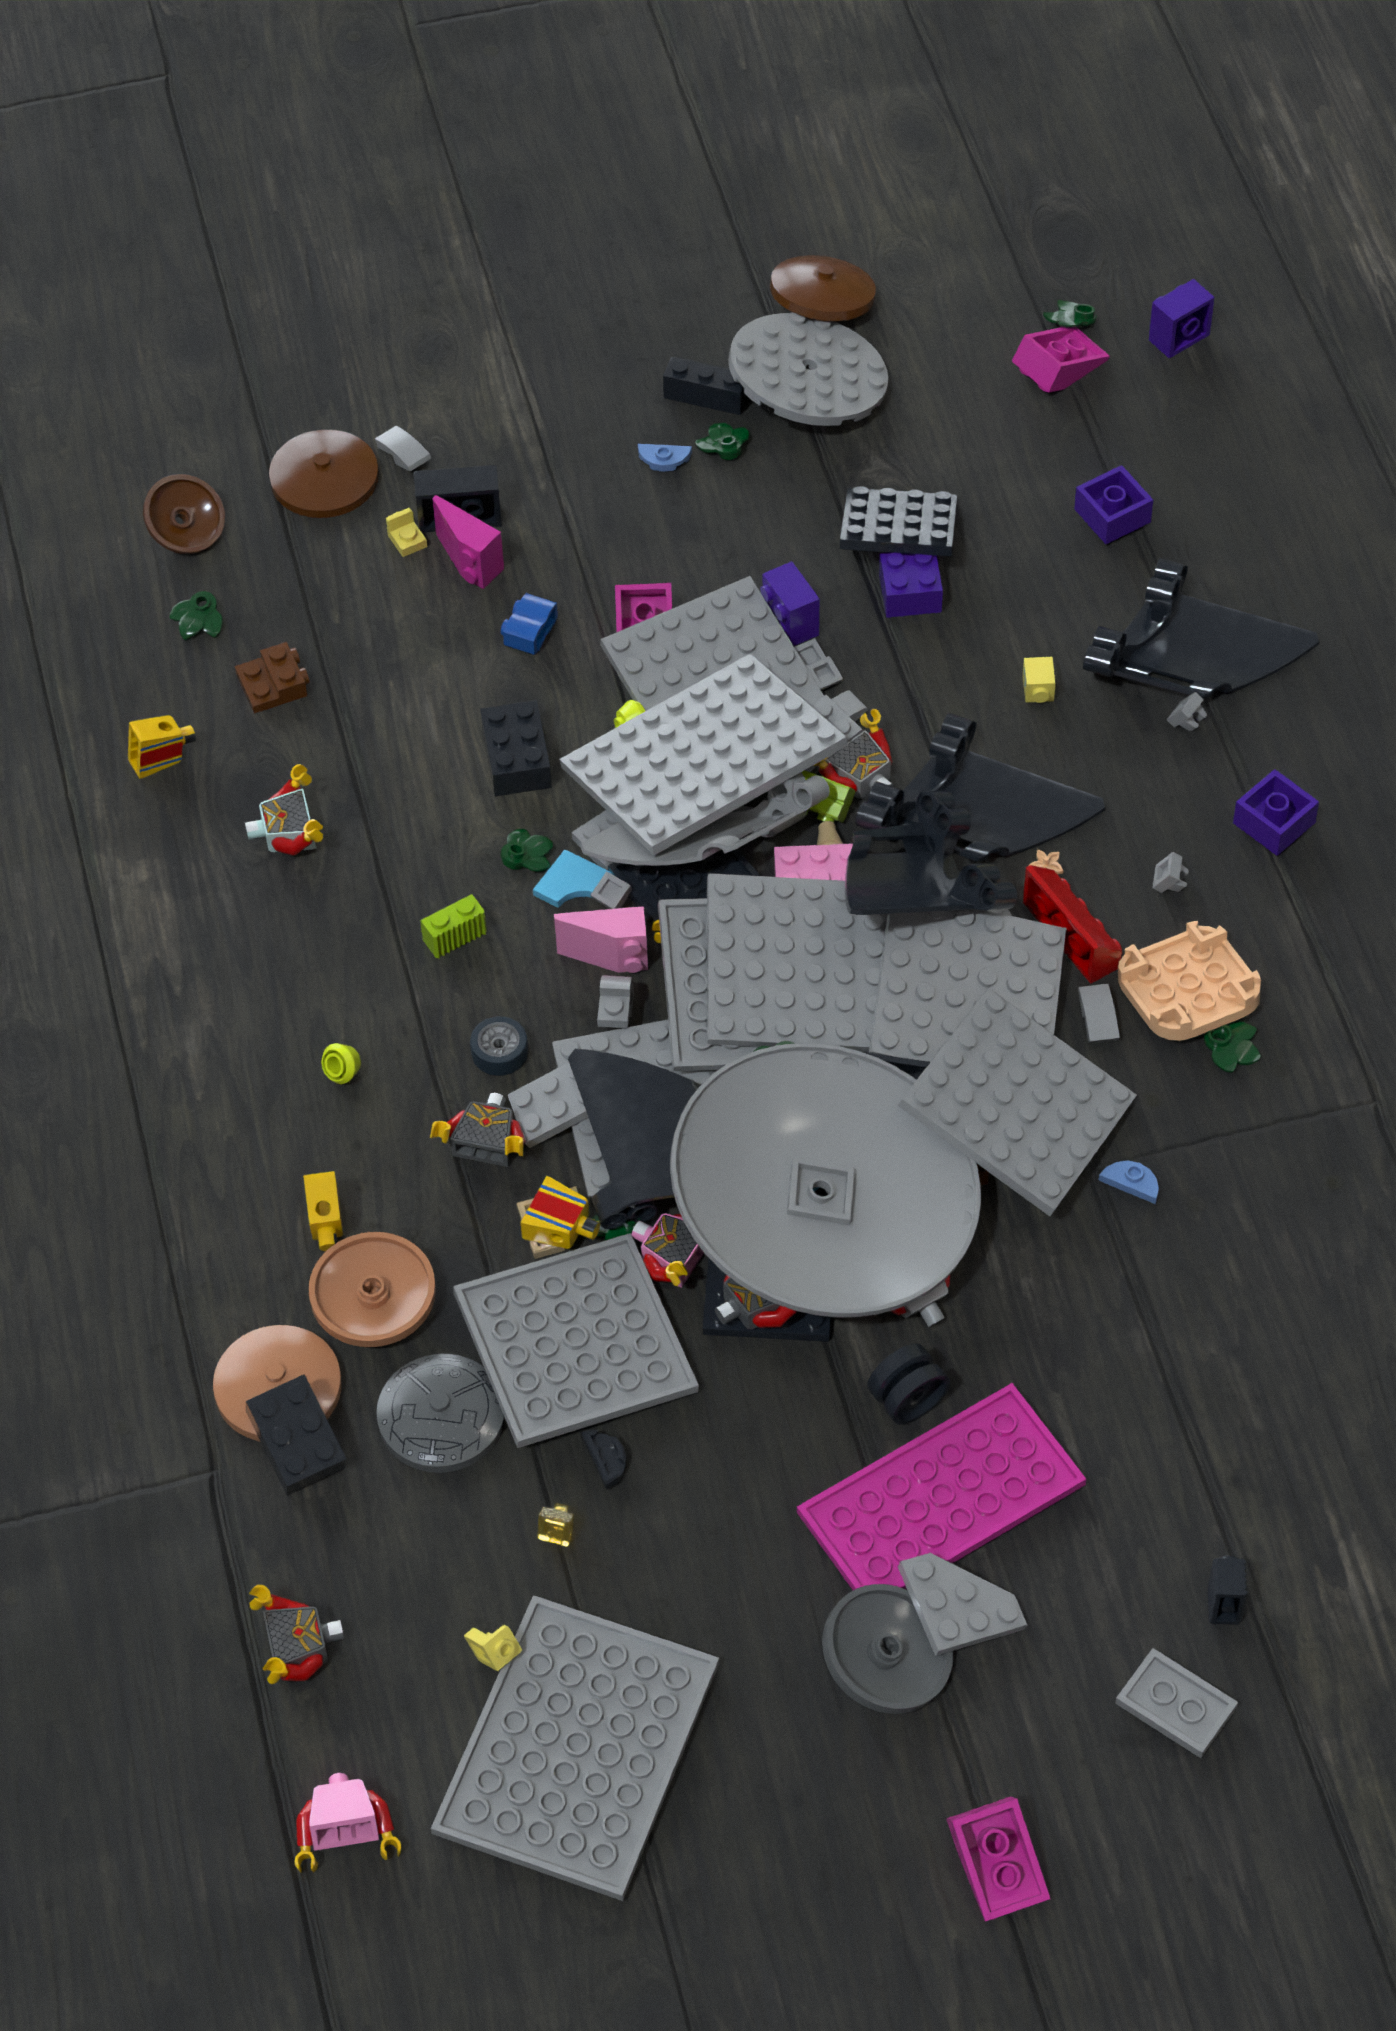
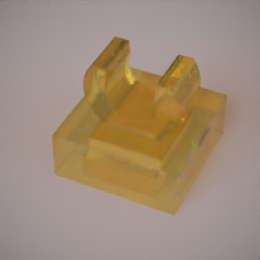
(555, 1524)

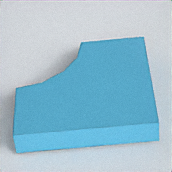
(568, 878)

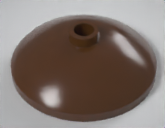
(192, 502)

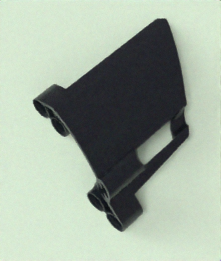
(634, 1123)

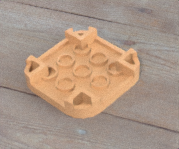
(1189, 983)

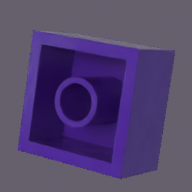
(1181, 318)
(1113, 504)
(910, 584)
(792, 602)
(1275, 812)

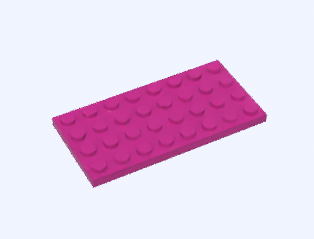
(943, 1491)

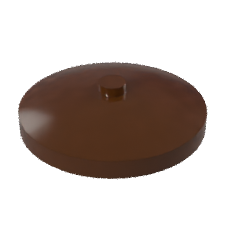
(822, 288)
(323, 473)

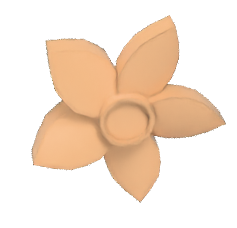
(1049, 861)

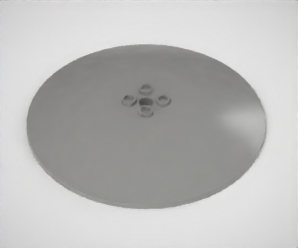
(831, 1120)

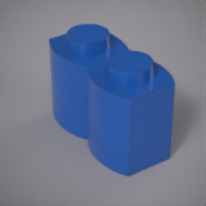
(529, 623)

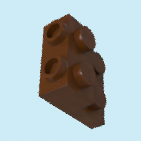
(273, 678)

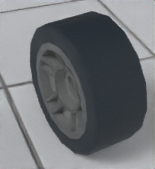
(486, 1044)

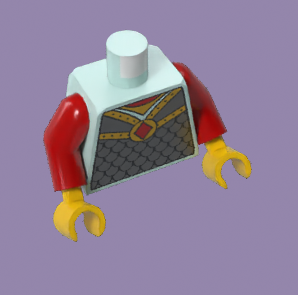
(287, 819)

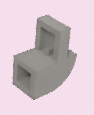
(615, 1001)

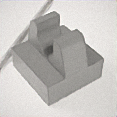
(1186, 710)
(1169, 874)
(611, 891)

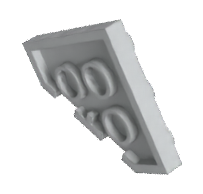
(957, 1605)

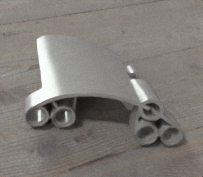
(785, 806)

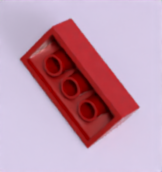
(1085, 938)

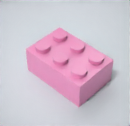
(812, 861)

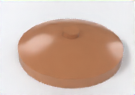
(372, 1289)
(268, 1360)

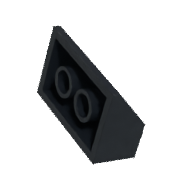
(703, 385)

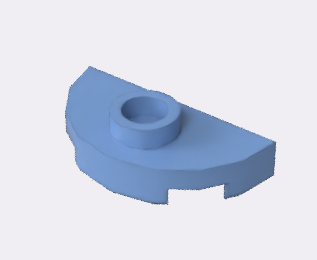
(664, 457)
(1132, 1178)

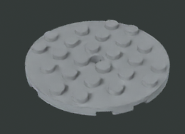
(772, 360)

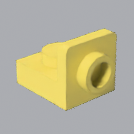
(405, 533)
(493, 1649)

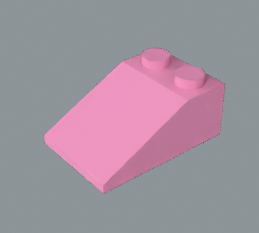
(604, 938)

